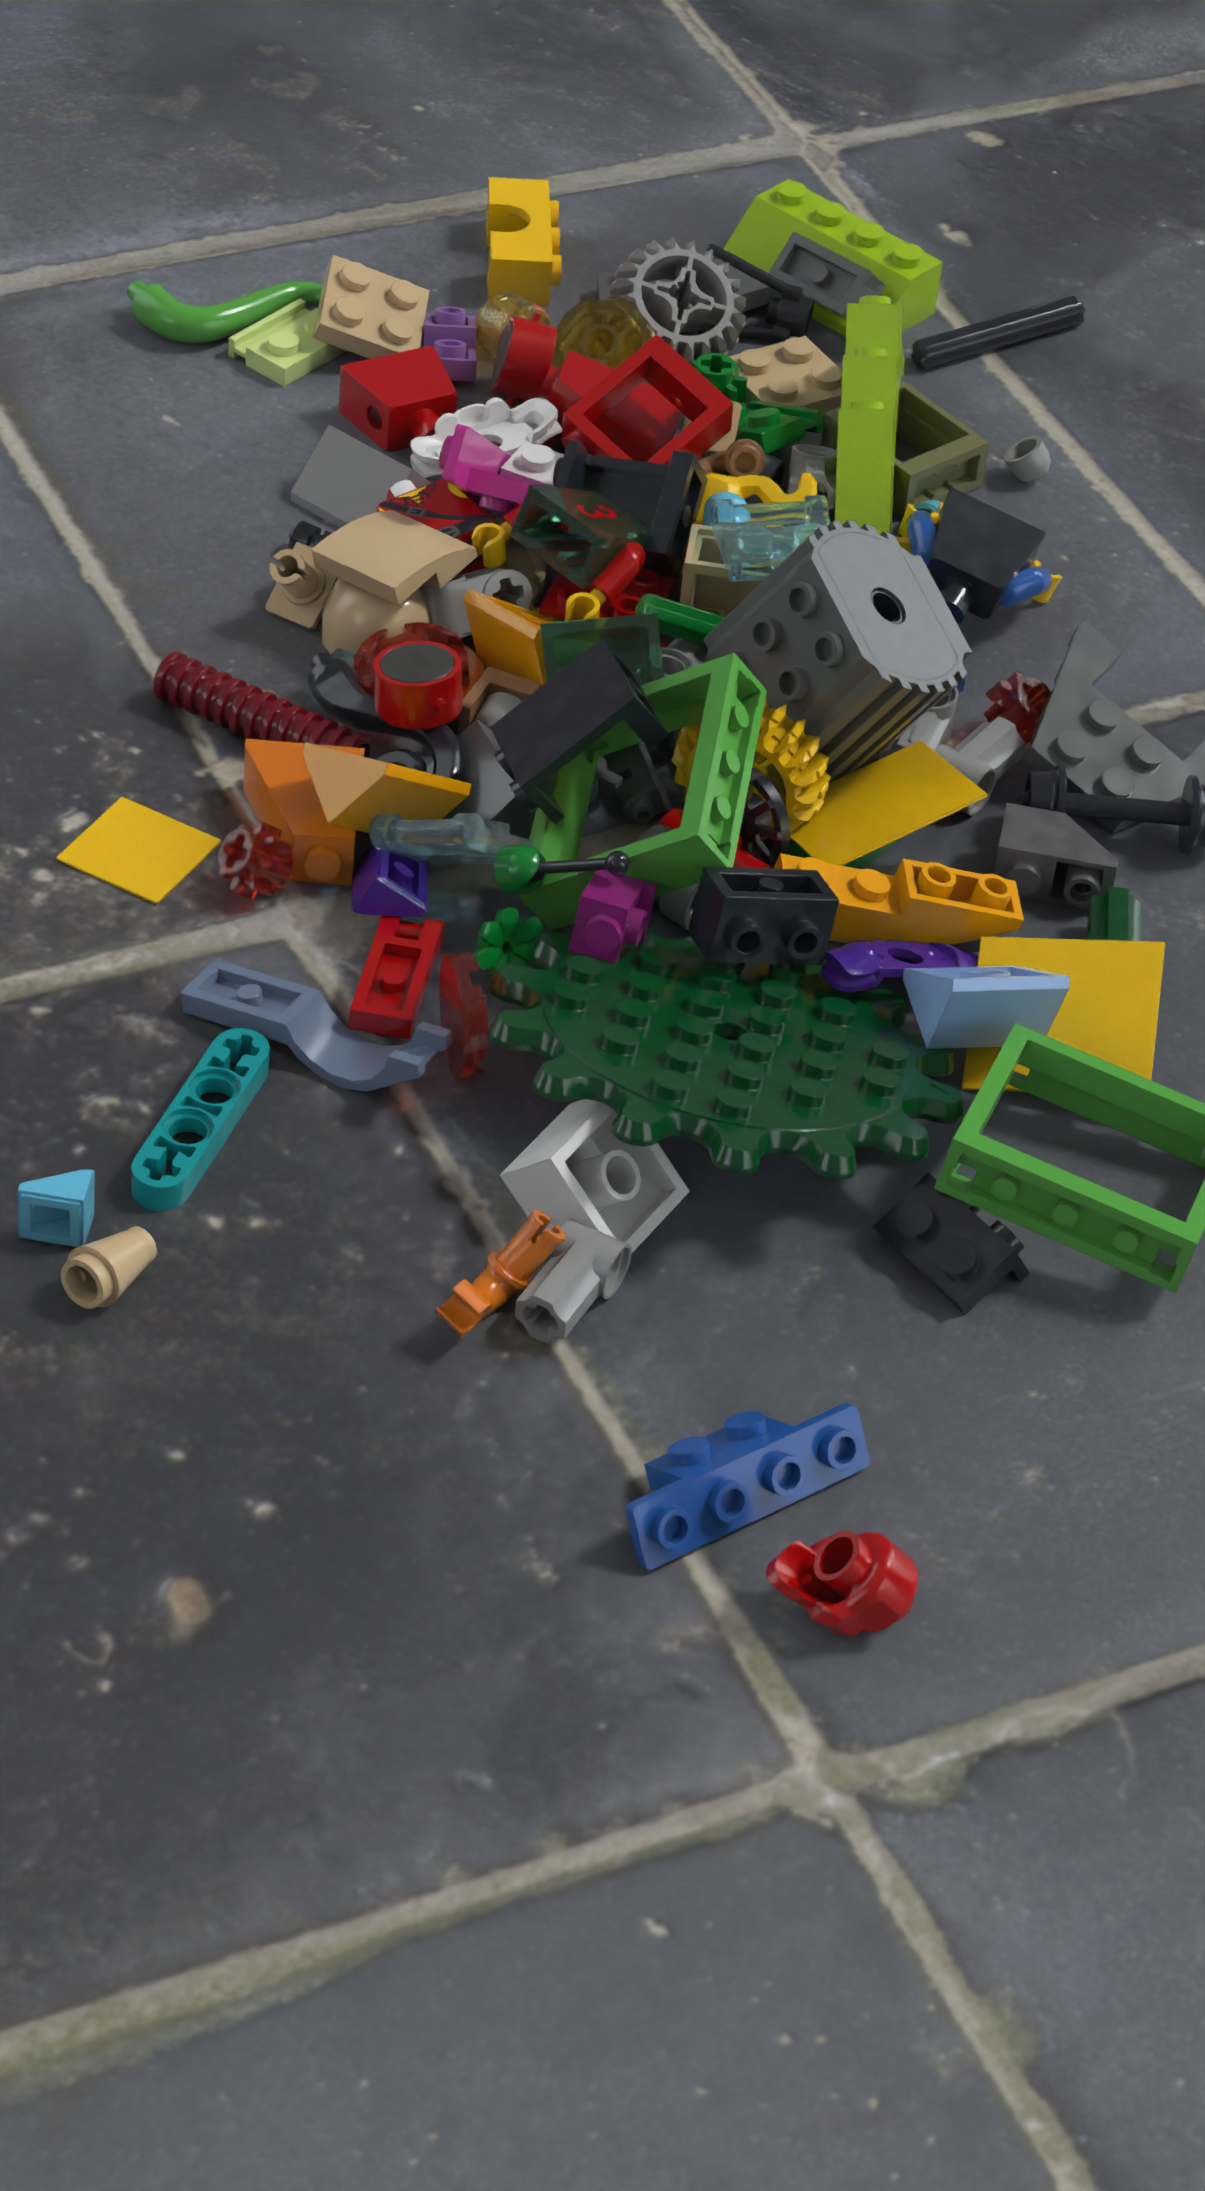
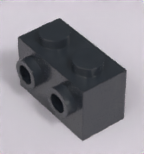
(763, 916)

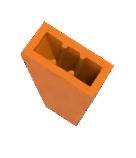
(286, 798)

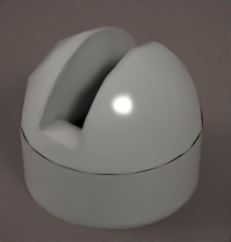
(1028, 459)

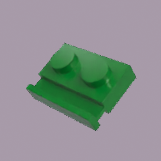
(776, 424)

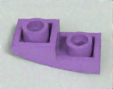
(454, 340)

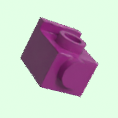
(612, 915)

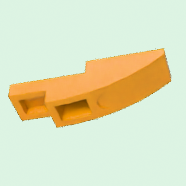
(916, 904)

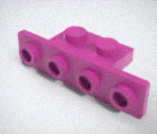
(475, 467)

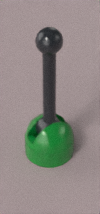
(523, 869)

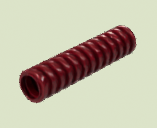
(245, 706)

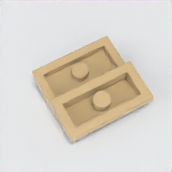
(392, 555)

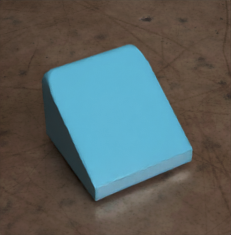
(57, 1208)

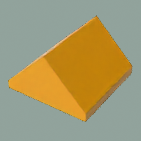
(506, 635)
(360, 788)

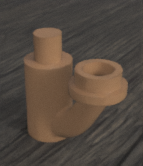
(739, 459)

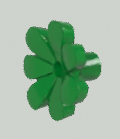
(506, 940)

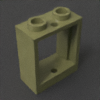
(949, 451)

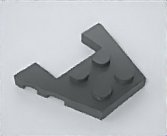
(1100, 742)

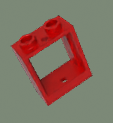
(673, 378)

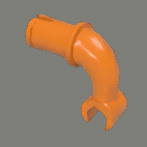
(504, 1275)

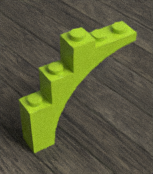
(869, 412)

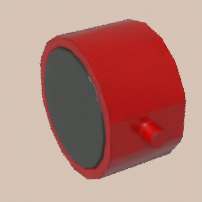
(523, 358)
(418, 684)

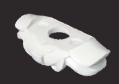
(529, 422)

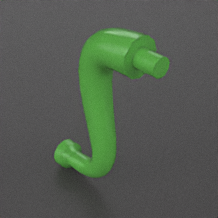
(210, 323)

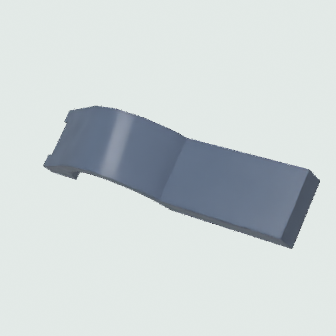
(309, 1027)

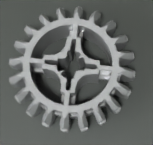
(702, 291)

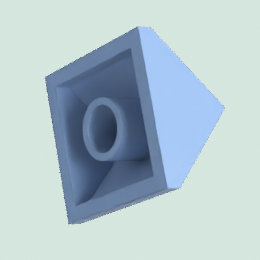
(982, 1003)

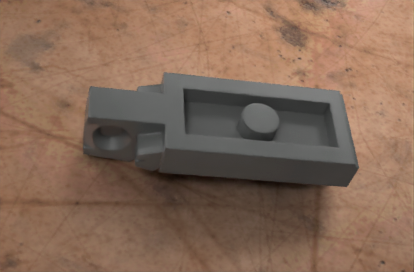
(824, 275)

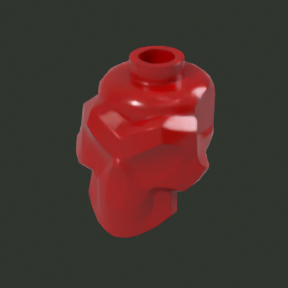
(847, 1581)

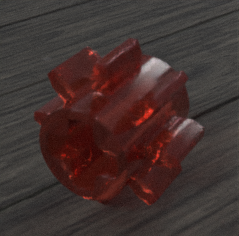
(1019, 702)
(255, 860)

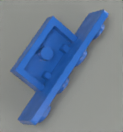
(740, 1476)

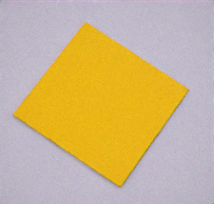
(885, 804)
(1108, 1002)

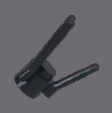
(787, 312)

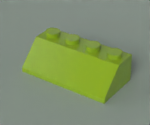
(789, 207)

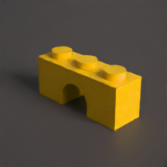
(522, 239)

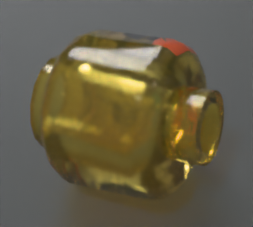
(495, 315)

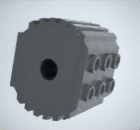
(847, 641)

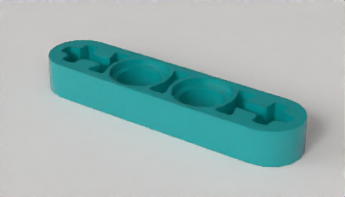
(193, 1115)

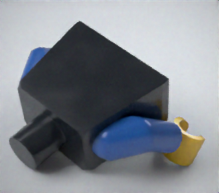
(978, 555)

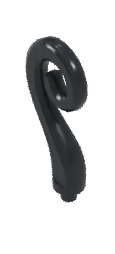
(349, 704)

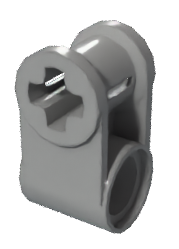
(447, 604)

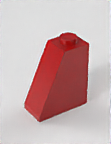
(636, 424)

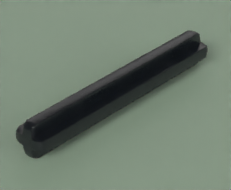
(998, 332)

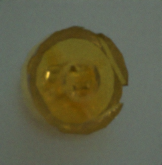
(602, 331)

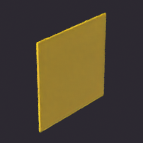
(139, 850)

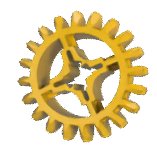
(782, 755)

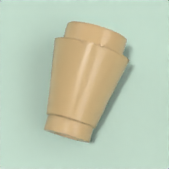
(107, 1267)

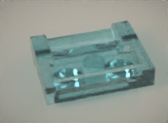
(757, 550)
(454, 841)

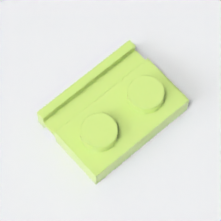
(283, 344)

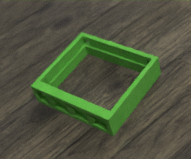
(731, 711)
(1062, 1203)

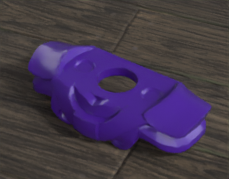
(866, 964)

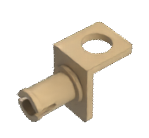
(299, 587)

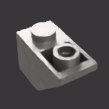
(1052, 857)

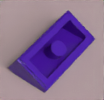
(389, 885)

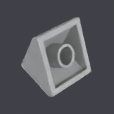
(347, 479)

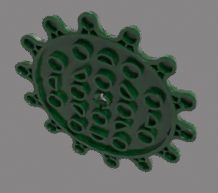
(798, 1079)

